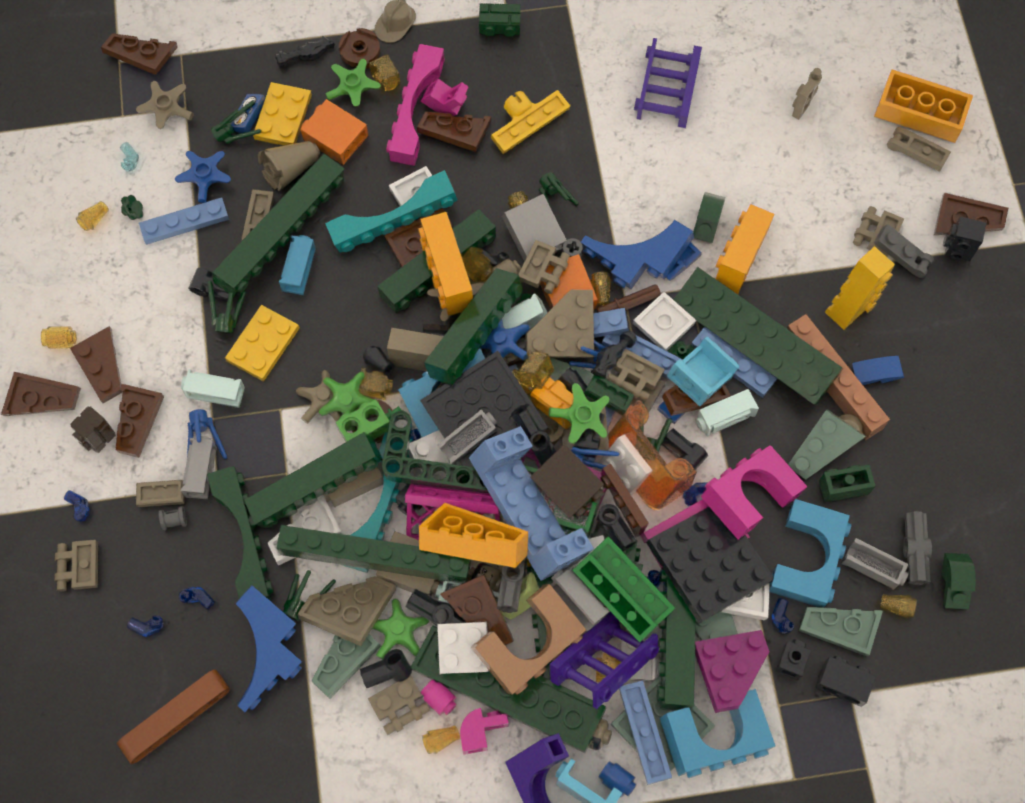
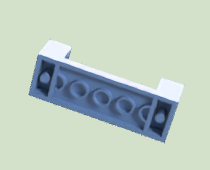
(523, 505)

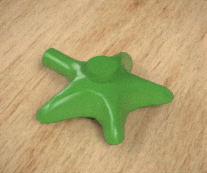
(352, 82)
(345, 396)
(582, 414)
(398, 630)

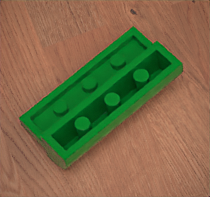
(623, 589)

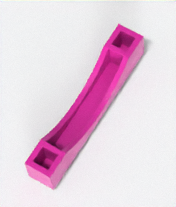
(426, 69)

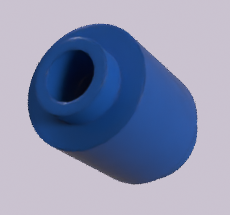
(616, 776)

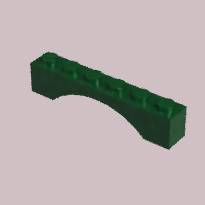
(228, 491)

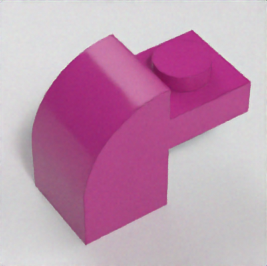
(444, 98)
(474, 728)

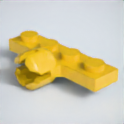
(527, 118)

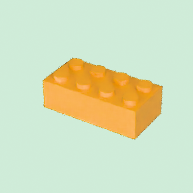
(923, 106)
(445, 263)

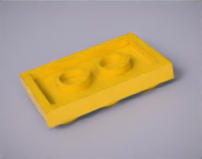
(282, 114)
(262, 343)

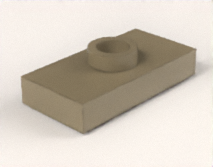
(159, 493)

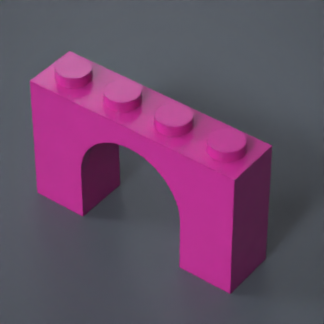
(766, 469)

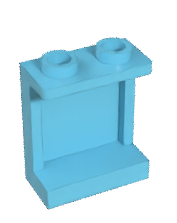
(703, 371)
(578, 790)

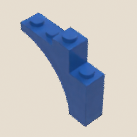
(630, 261)
(272, 657)

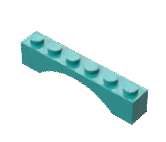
(351, 231)
(382, 515)

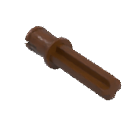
(632, 300)

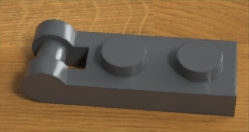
(903, 251)

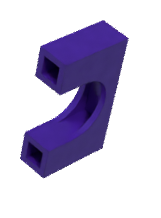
(532, 765)

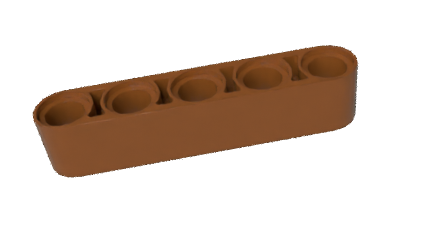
(173, 716)

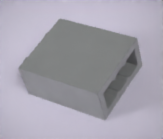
(533, 222)

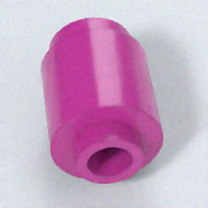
(439, 697)

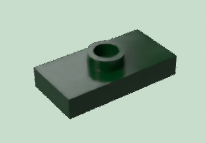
(618, 397)

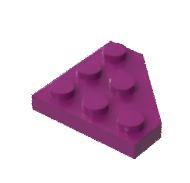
(730, 666)

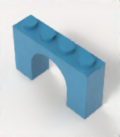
(416, 390)
(830, 529)
(693, 755)

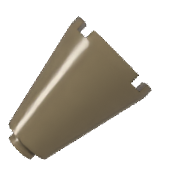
(287, 162)

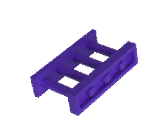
(684, 94)
(596, 640)

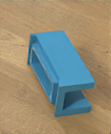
(297, 265)

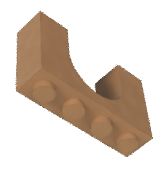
(561, 630)

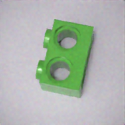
(359, 419)

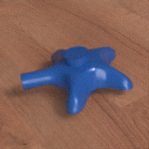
(203, 173)
(505, 340)

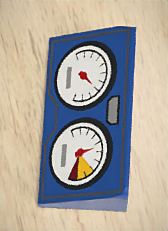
(246, 120)

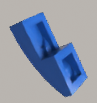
(689, 256)
(878, 369)

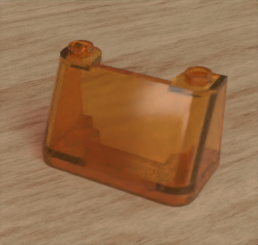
(666, 480)

